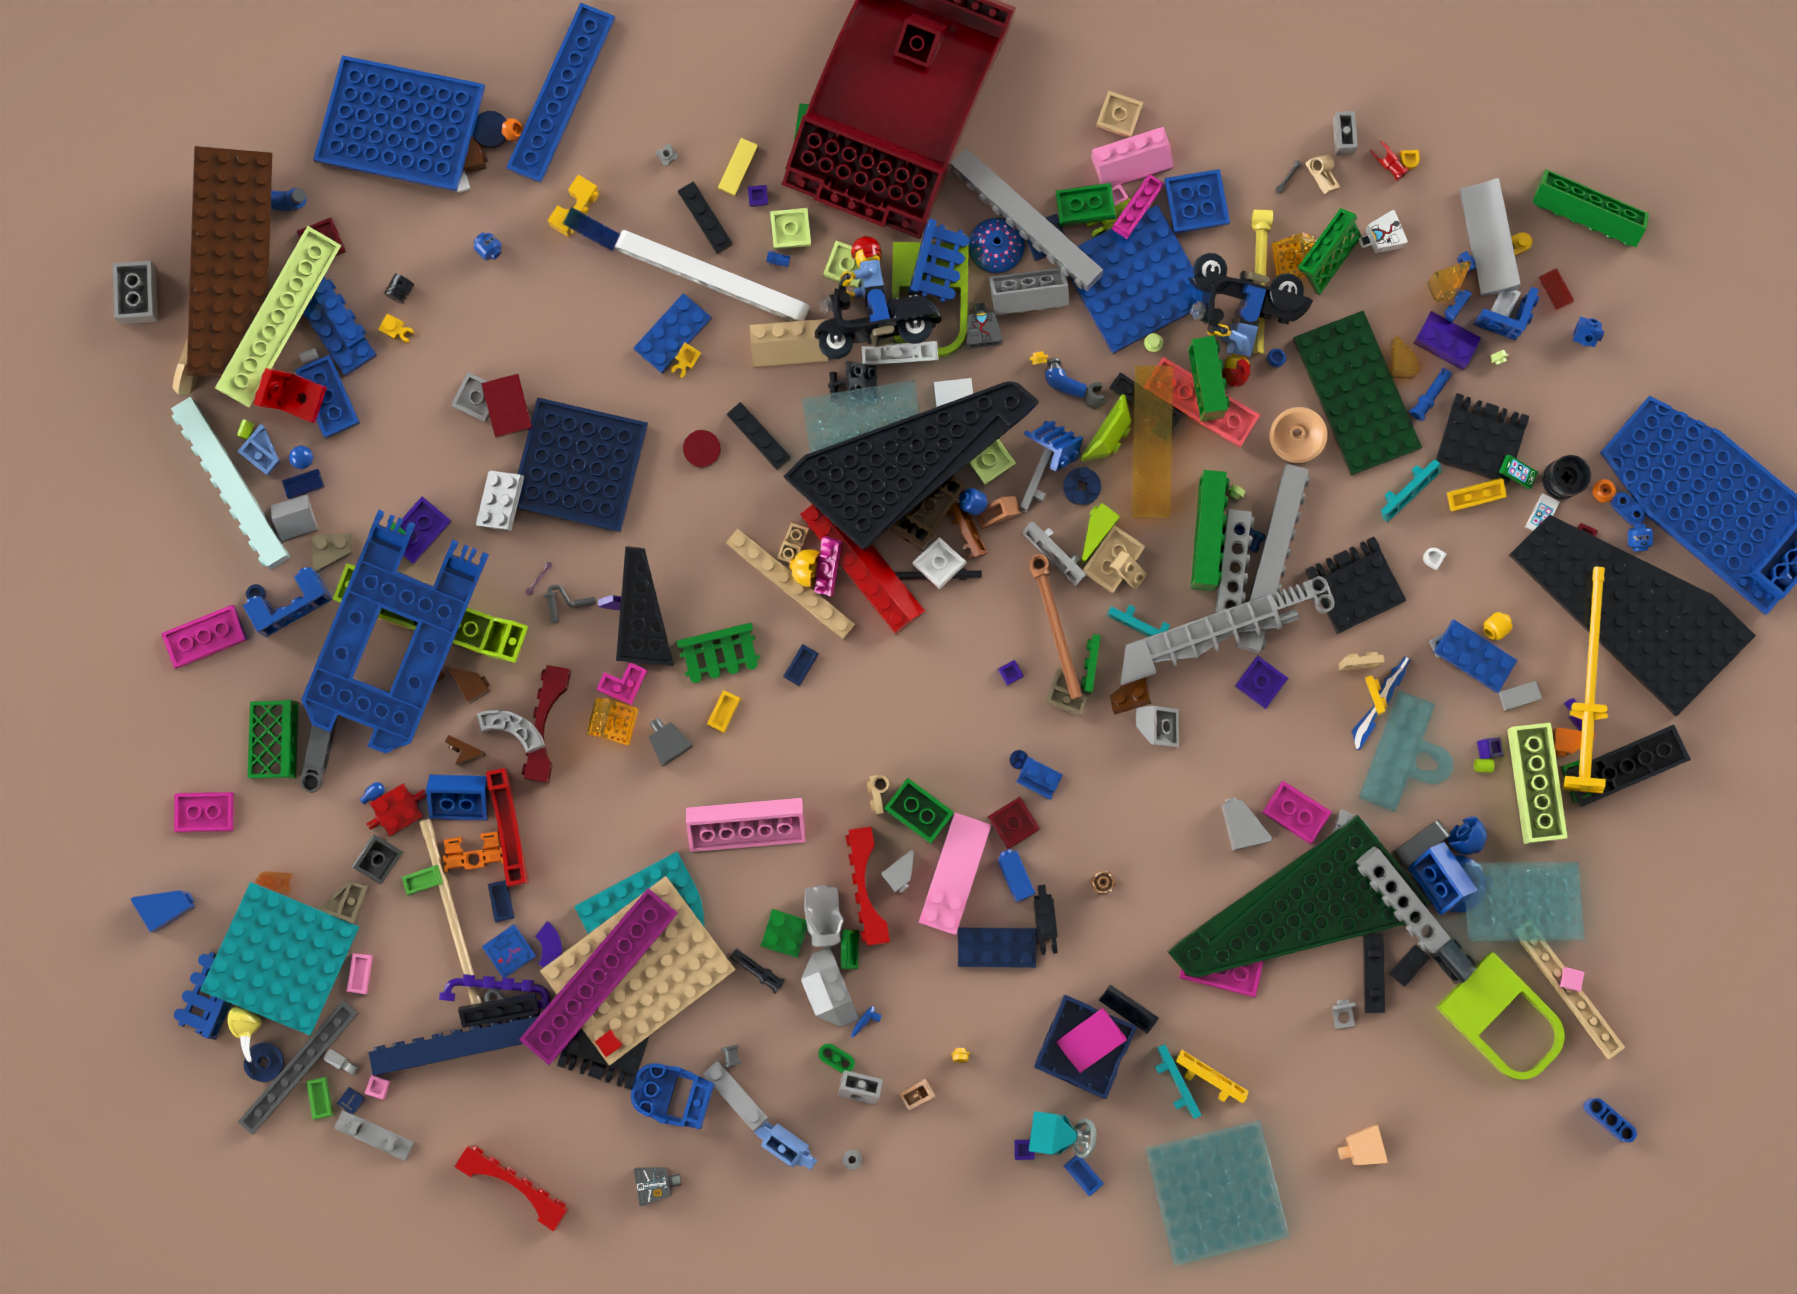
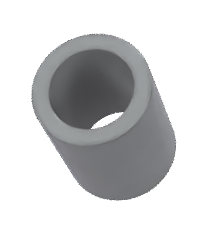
(309, 356)

